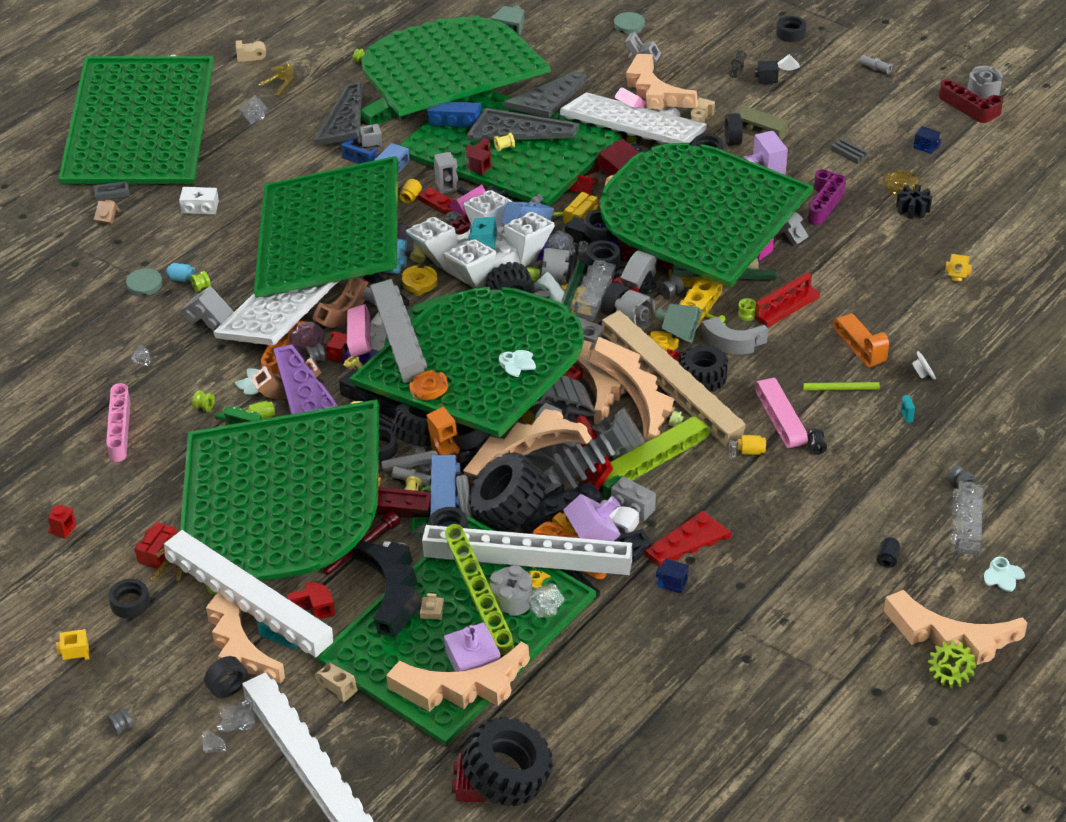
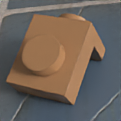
(105, 212)

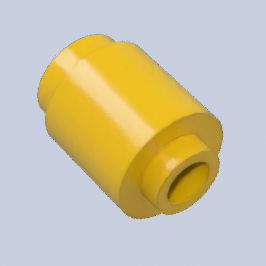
(410, 191)
(751, 445)

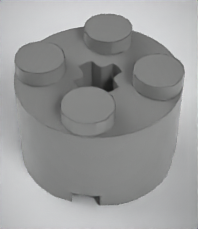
(985, 81)
(555, 263)
(636, 307)
(512, 589)

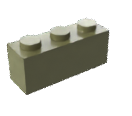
(758, 122)

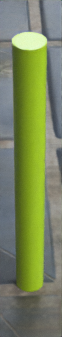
(841, 386)

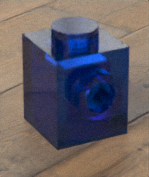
(927, 140)
(672, 575)

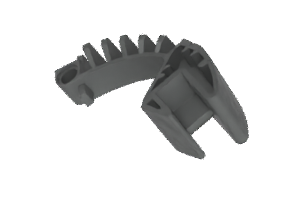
(569, 397)
(614, 438)

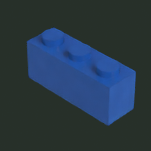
(454, 114)

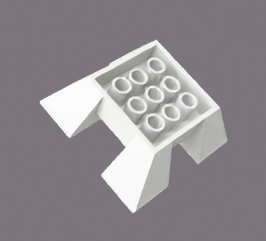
(471, 260)

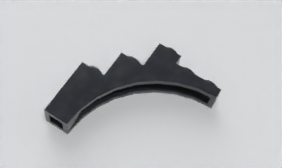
(400, 596)

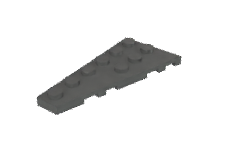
(549, 97)
(344, 118)
(522, 126)

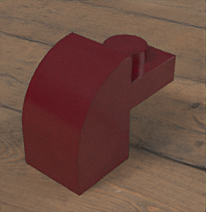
(479, 156)

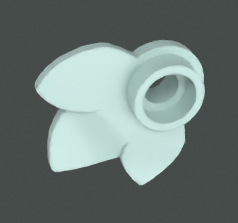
(516, 361)
(247, 384)
(1003, 574)

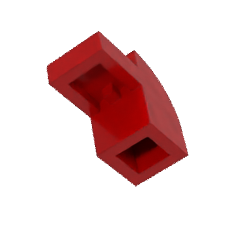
(314, 597)

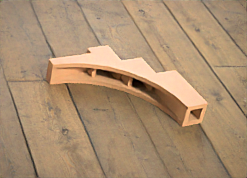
(654, 90)
(603, 385)
(641, 385)
(524, 438)
(920, 624)
(233, 641)
(461, 688)

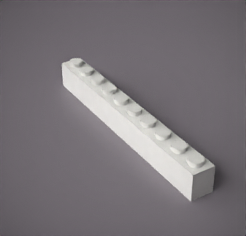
(535, 550)
(249, 593)
(303, 751)

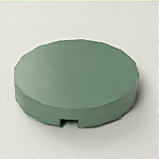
(629, 22)
(144, 282)

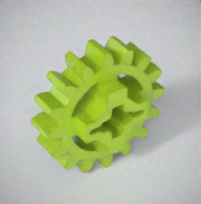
(959, 661)

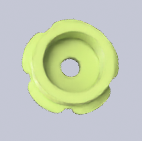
(676, 418)

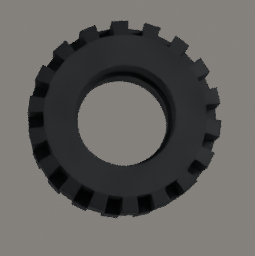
(510, 276)
(706, 365)
(411, 425)

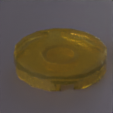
(900, 178)

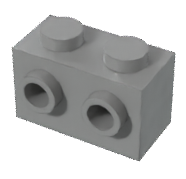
(445, 172)
(634, 496)

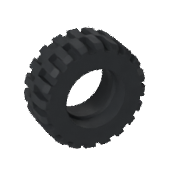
(507, 492)
(496, 779)

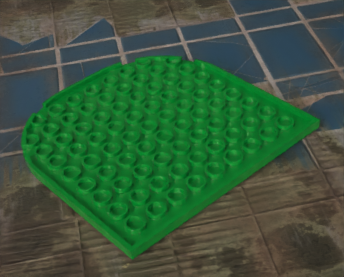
(448, 62)
(700, 208)
(465, 344)
(284, 488)

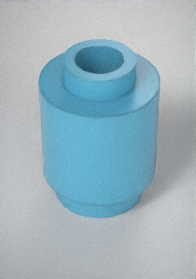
(180, 272)

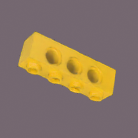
(702, 295)

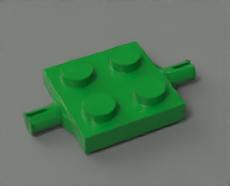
(237, 415)

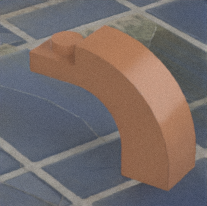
(335, 314)
(271, 384)

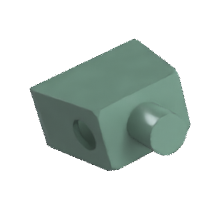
(511, 17)
(680, 320)

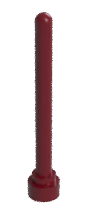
(389, 521)

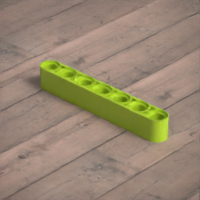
(659, 449)
(475, 580)

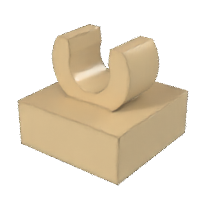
(431, 607)

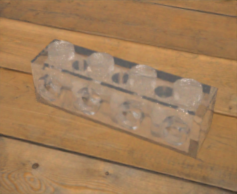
(593, 288)
(968, 518)

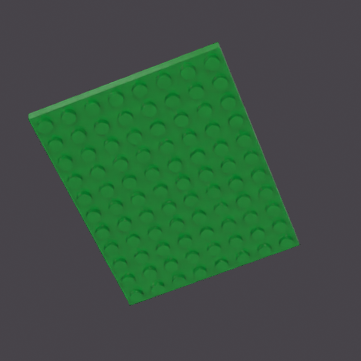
(137, 120)
(510, 165)
(328, 227)
(422, 645)

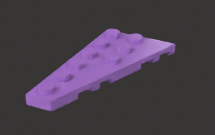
(299, 382)

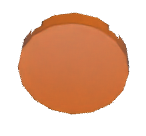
(428, 385)

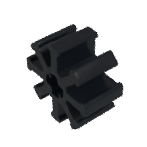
(914, 201)

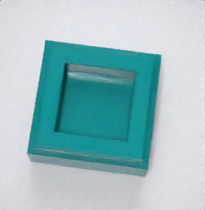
(907, 408)

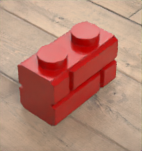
(153, 543)

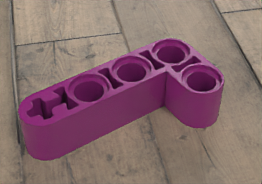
(831, 189)

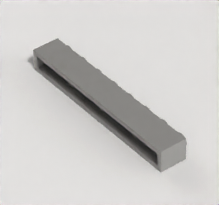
(399, 330)

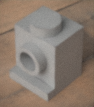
(370, 136)

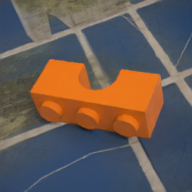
(441, 430)

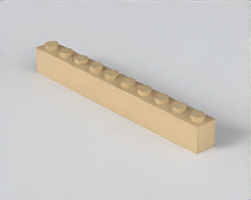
(674, 378)

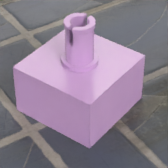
(769, 152)
(593, 519)
(471, 648)

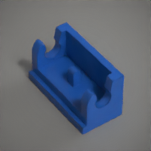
(357, 154)

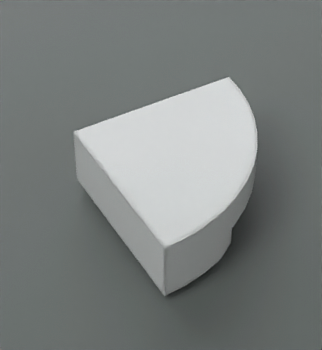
(788, 63)

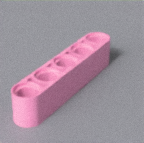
(358, 330)
(781, 412)
(118, 422)

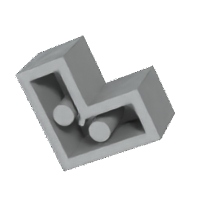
(208, 307)

